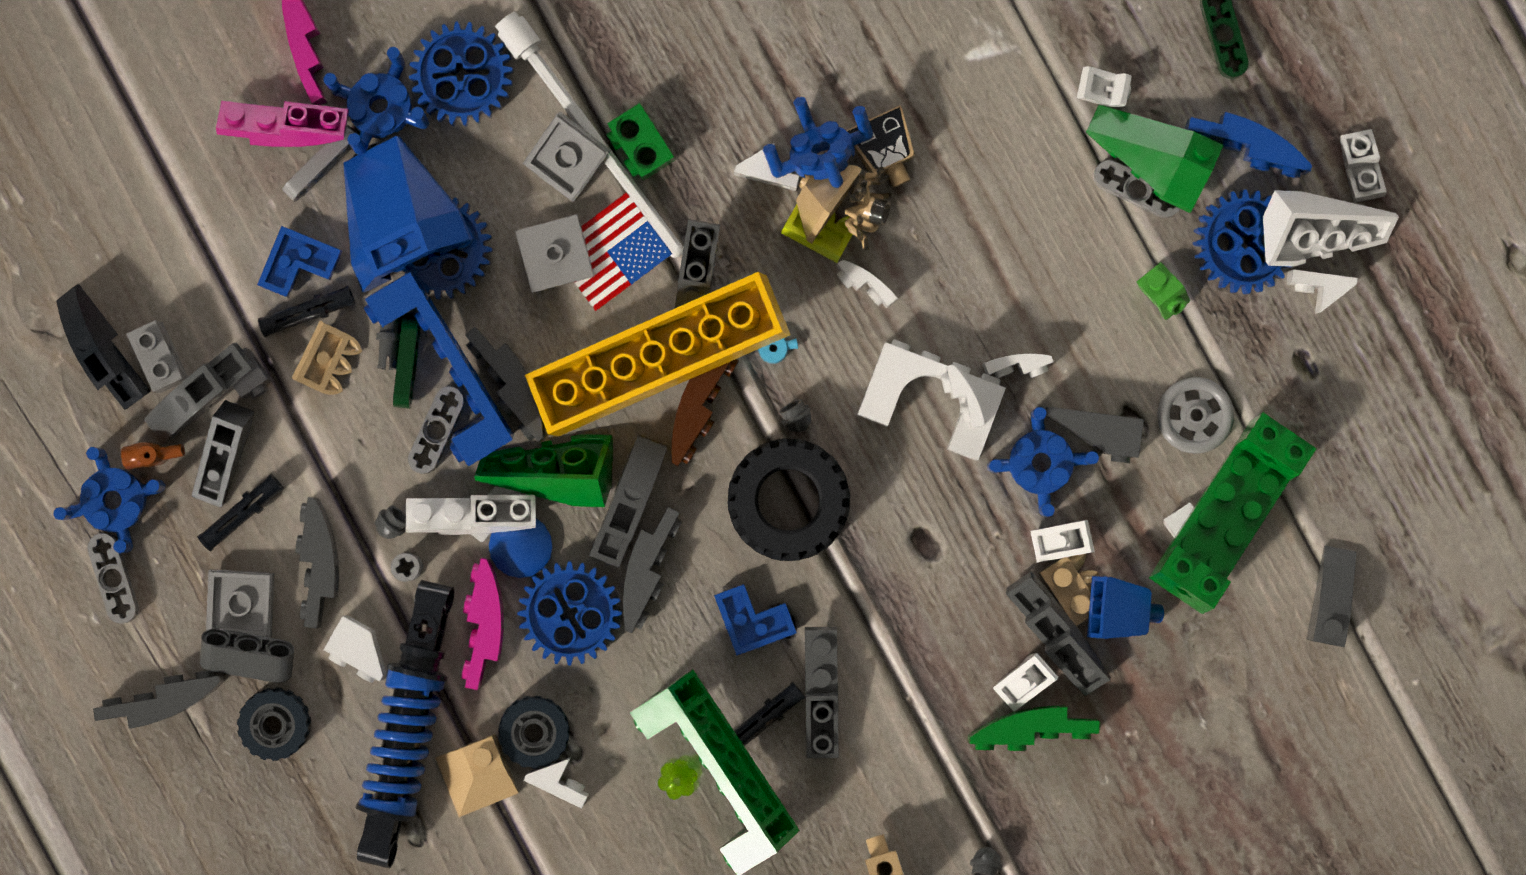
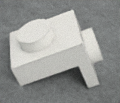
(1104, 87)

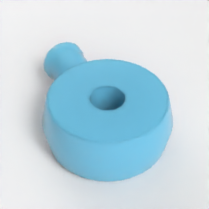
(781, 353)

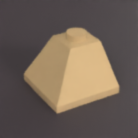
(820, 200)
(477, 775)

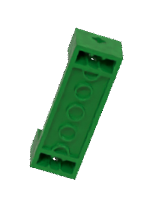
(1231, 512)
(730, 764)

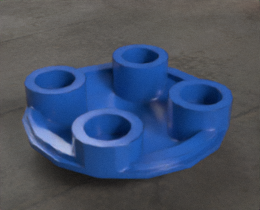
(521, 551)

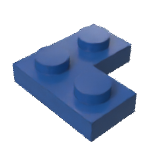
(296, 252)
(749, 629)

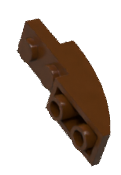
(692, 417)

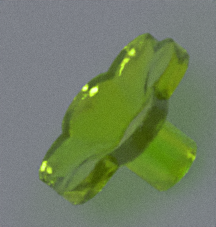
(677, 770)

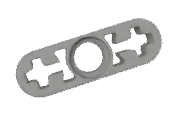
(317, 167)
(1118, 172)
(453, 411)
(112, 603)

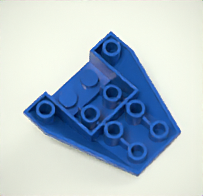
(396, 213)

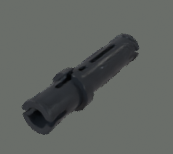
(341, 297)
(269, 488)
(769, 713)

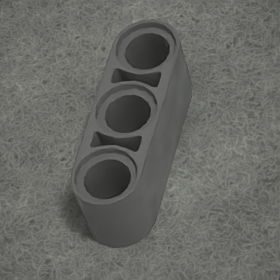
(246, 655)

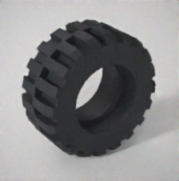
(799, 456)

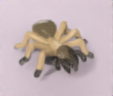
(872, 207)

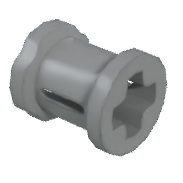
(398, 562)

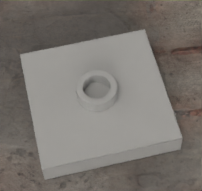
(566, 156)
(554, 253)
(240, 601)

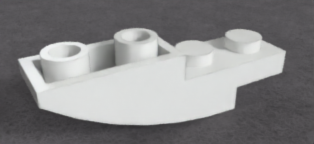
(471, 515)

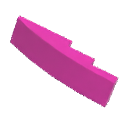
(299, 30)

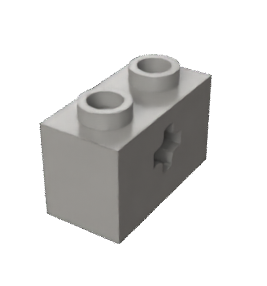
(157, 356)

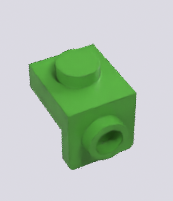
(1164, 291)

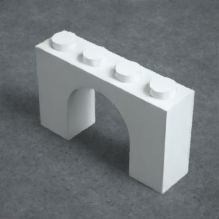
(900, 366)

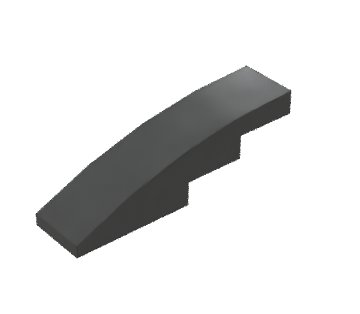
(1059, 634)

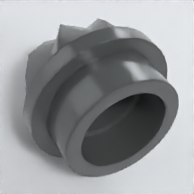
(796, 416)
(390, 522)
(986, 862)

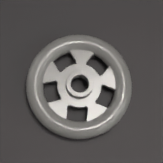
(1207, 390)

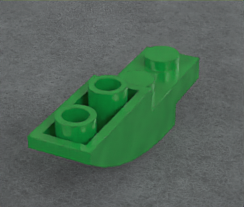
(1019, 728)

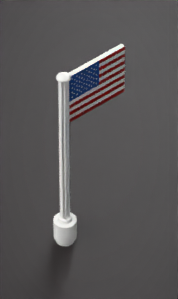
(629, 233)

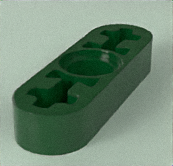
(1222, 58)
(406, 362)

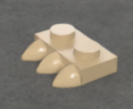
(325, 358)
(1069, 586)

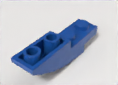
(1262, 145)

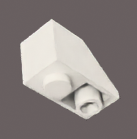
(358, 647)

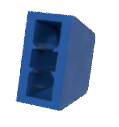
(1120, 609)

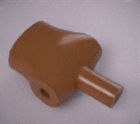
(149, 454)

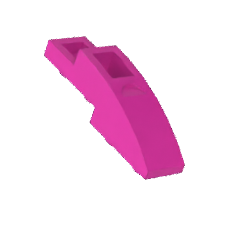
(282, 127)
(485, 609)

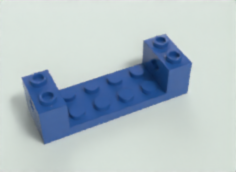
(484, 433)

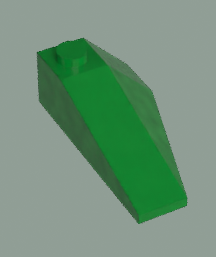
(1163, 155)
(562, 472)

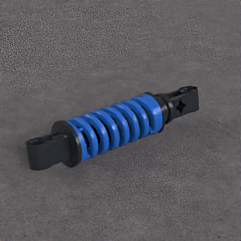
(405, 728)

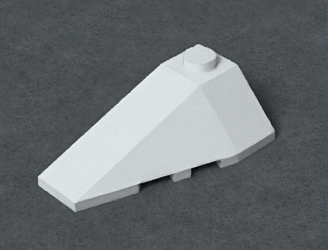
(1313, 225)

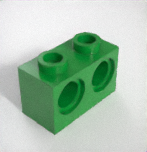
(647, 138)

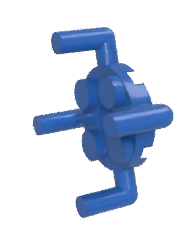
(374, 87)
(817, 139)
(1060, 456)
(93, 504)

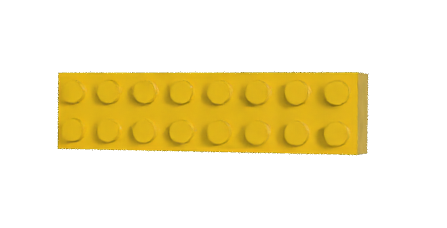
(657, 354)

